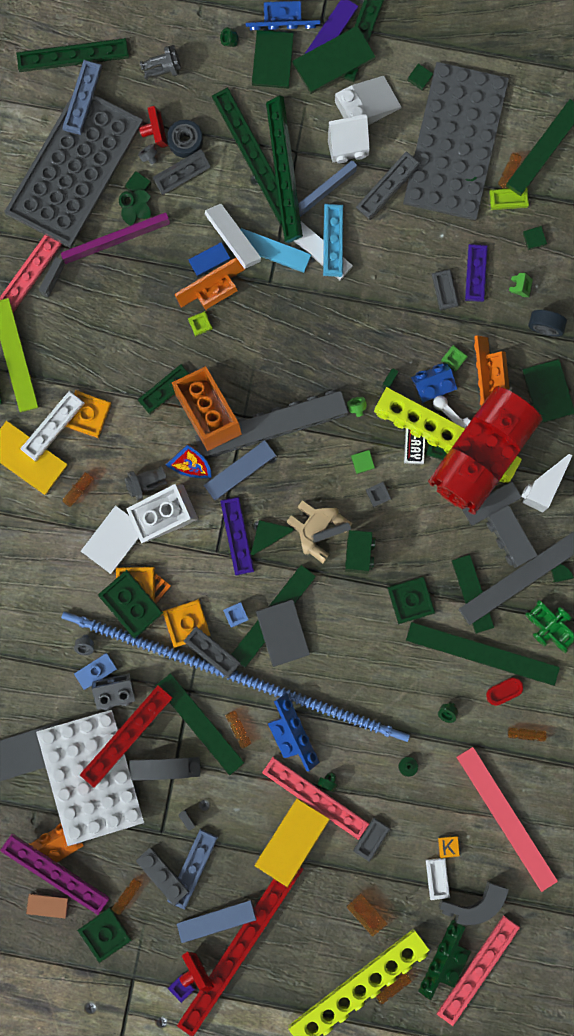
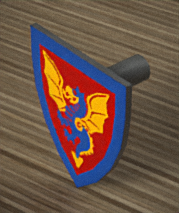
(190, 463)

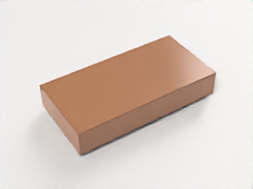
(47, 905)

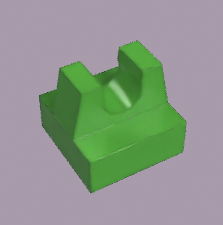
(523, 285)

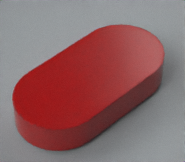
(504, 691)

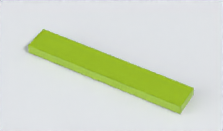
(15, 359)

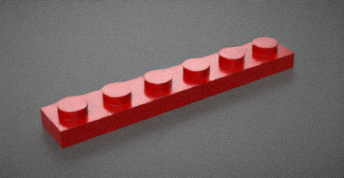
(125, 736)

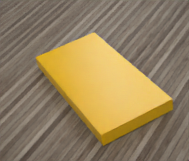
(38, 474)
(292, 843)

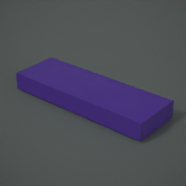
(476, 273)

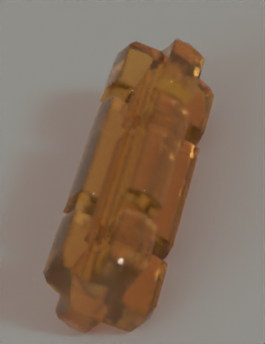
(510, 169)
(238, 729)
(526, 734)
(126, 896)
(390, 991)

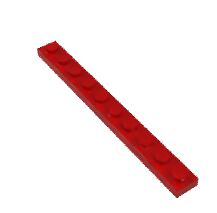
(234, 956)

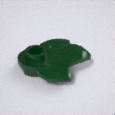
(137, 208)

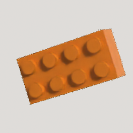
(206, 408)

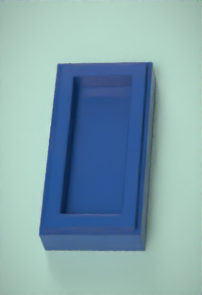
(209, 259)

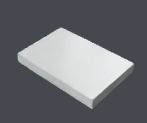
(111, 540)

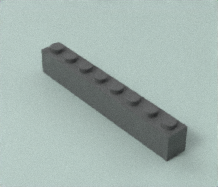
(282, 422)

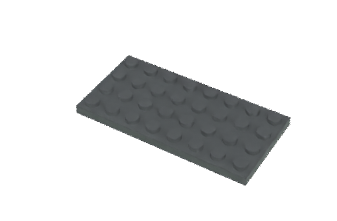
(456, 140)
(73, 172)

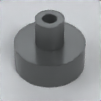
(148, 154)
(84, 645)

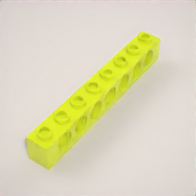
(426, 417)
(362, 977)

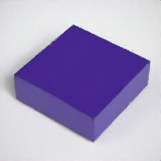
(179, 990)

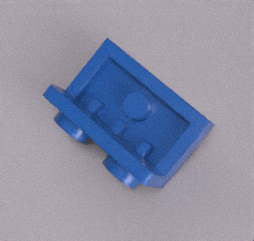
(434, 382)

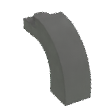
(164, 768)
(482, 911)

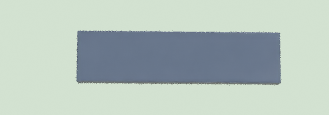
(82, 97)
(327, 187)
(239, 470)
(195, 863)
(216, 921)

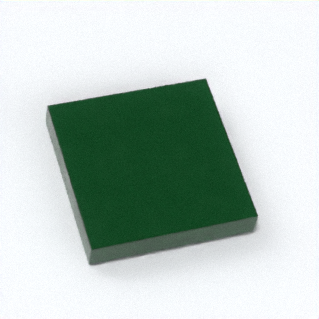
(411, 600)
(104, 934)

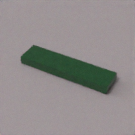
(471, 589)

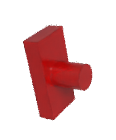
(155, 127)
(196, 973)

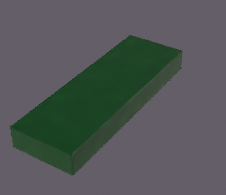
(162, 390)

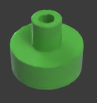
(357, 405)

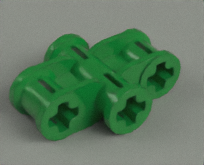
(546, 621)

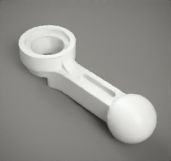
(441, 404)

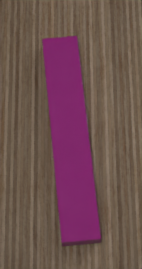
(115, 238)
(54, 874)

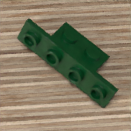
(447, 962)

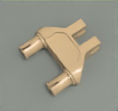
(317, 522)

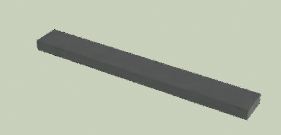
(518, 580)

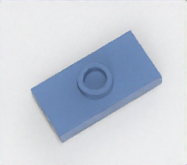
(95, 671)

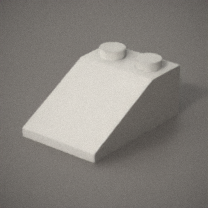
(368, 97)
(348, 138)
(541, 491)
(162, 513)

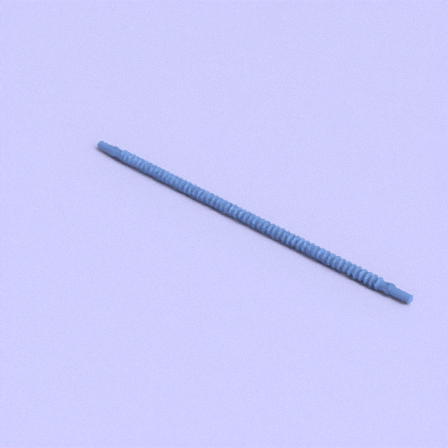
(386, 730)

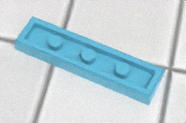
(333, 240)
(278, 252)

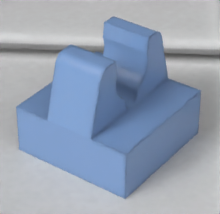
(235, 615)

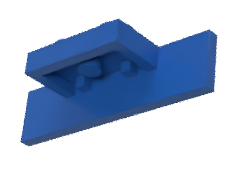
(282, 14)
(291, 734)

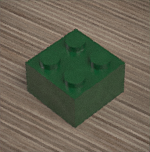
(359, 552)

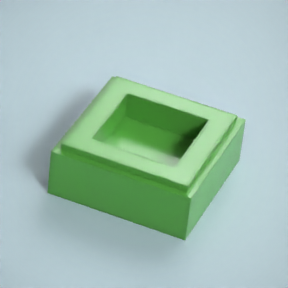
(454, 358)
(362, 462)

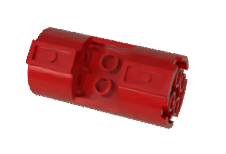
(485, 449)

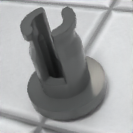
(169, 61)
(144, 482)

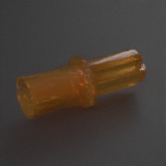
(77, 489)

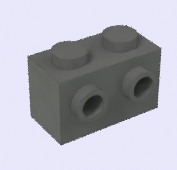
(113, 692)

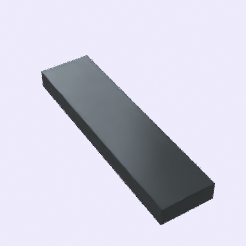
(388, 185)

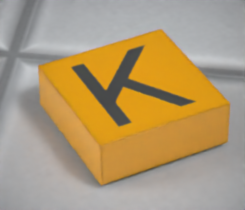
(448, 847)

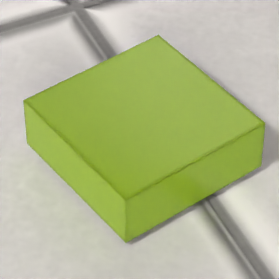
(200, 323)

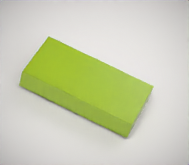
(507, 199)

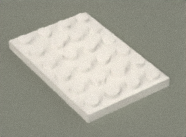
(81, 808)

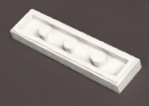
(232, 236)
(314, 245)
(52, 426)

